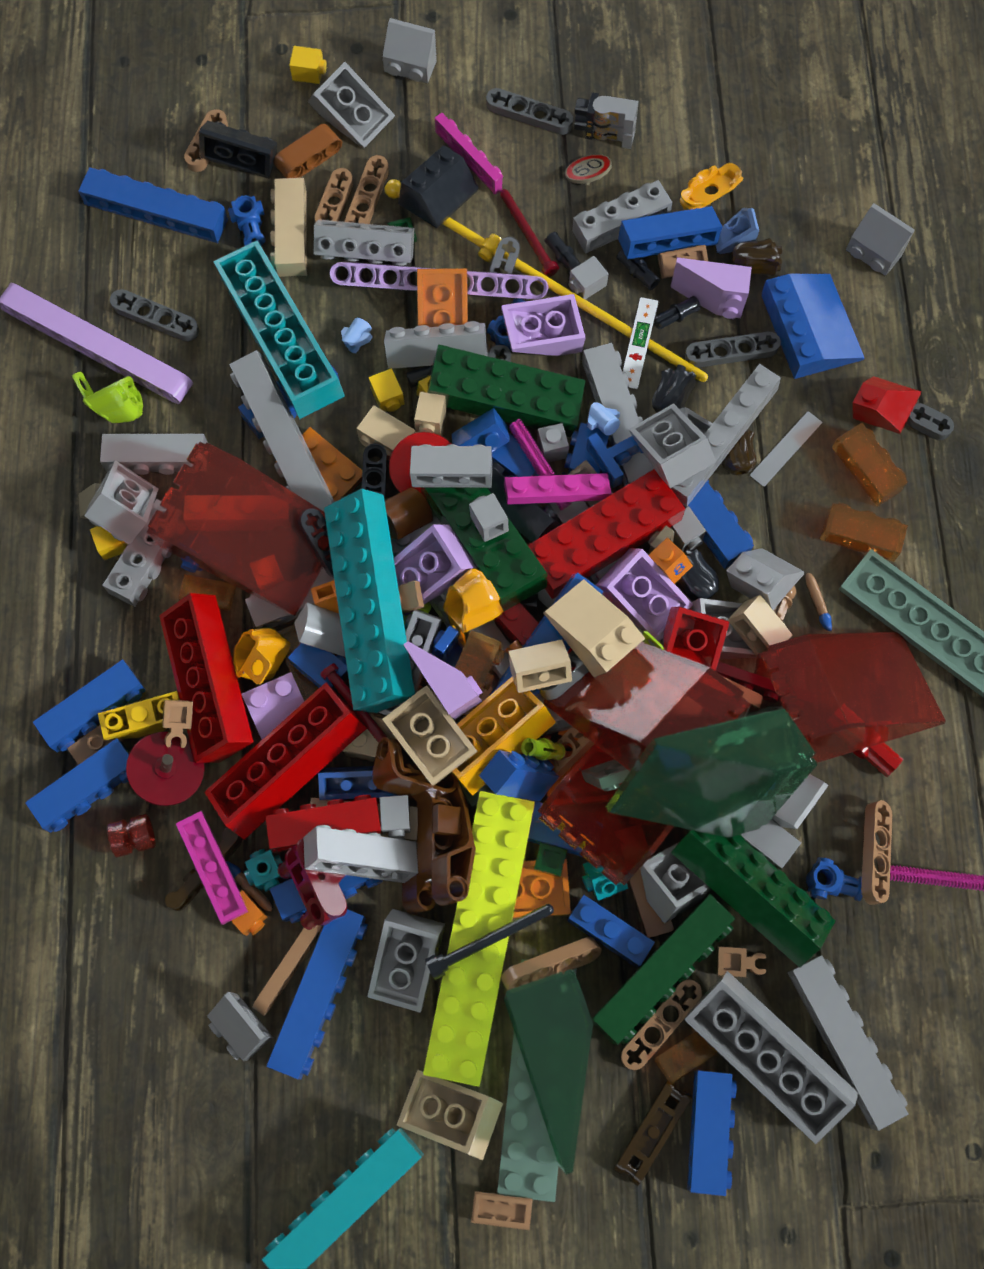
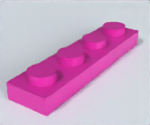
(475, 159)
(557, 488)
(212, 868)

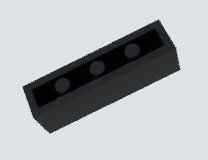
(528, 519)

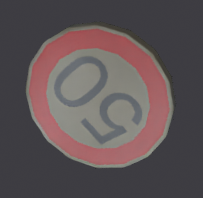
(588, 169)

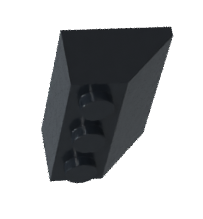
(237, 148)
(438, 187)

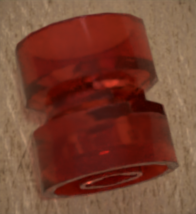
(140, 831)

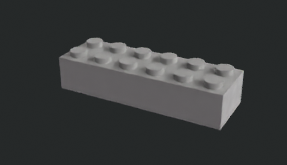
(772, 1057)

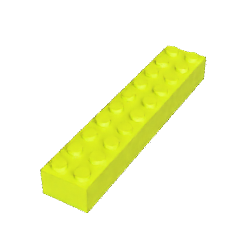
(472, 985)

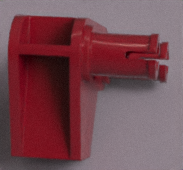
(318, 889)

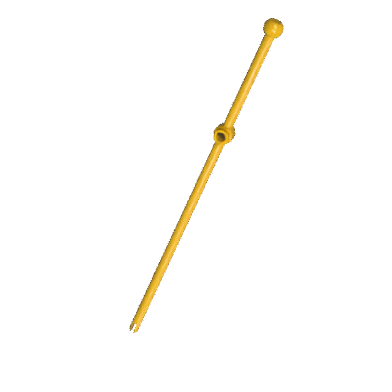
(487, 252)

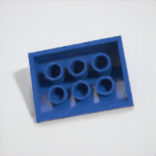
(810, 323)

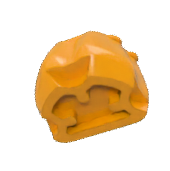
(471, 602)
(259, 654)

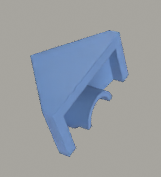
(740, 228)

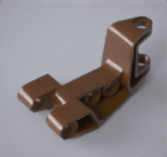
(441, 859)

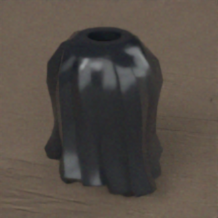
(673, 388)
(701, 579)

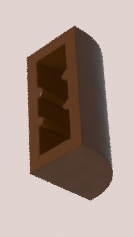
(407, 513)

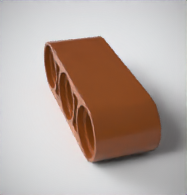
(307, 152)

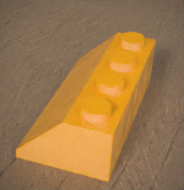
(497, 725)

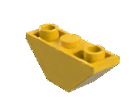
(135, 719)

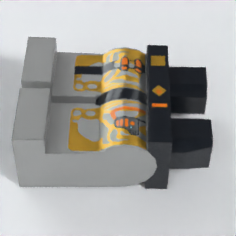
(607, 118)

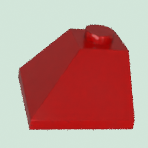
(884, 404)
(695, 636)

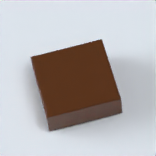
(447, 820)

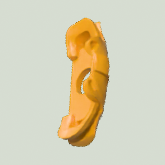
(724, 179)

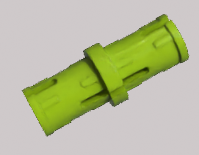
(543, 749)

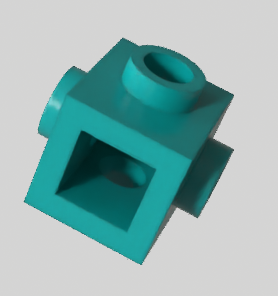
(265, 880)
(599, 884)

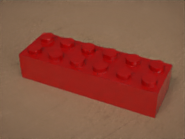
(607, 530)
(206, 677)
(284, 761)

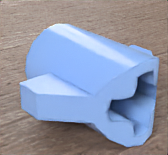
(356, 335)
(603, 419)

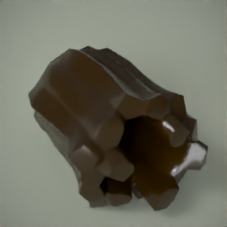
(759, 255)
(742, 456)

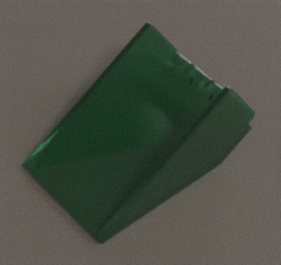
(718, 775)
(555, 1046)

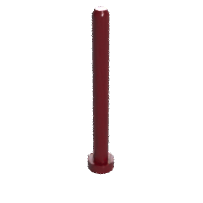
(549, 267)
(331, 673)

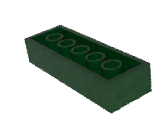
(514, 390)
(503, 559)
(757, 892)
(665, 967)

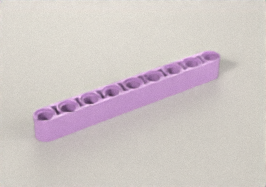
(403, 273)
(95, 343)

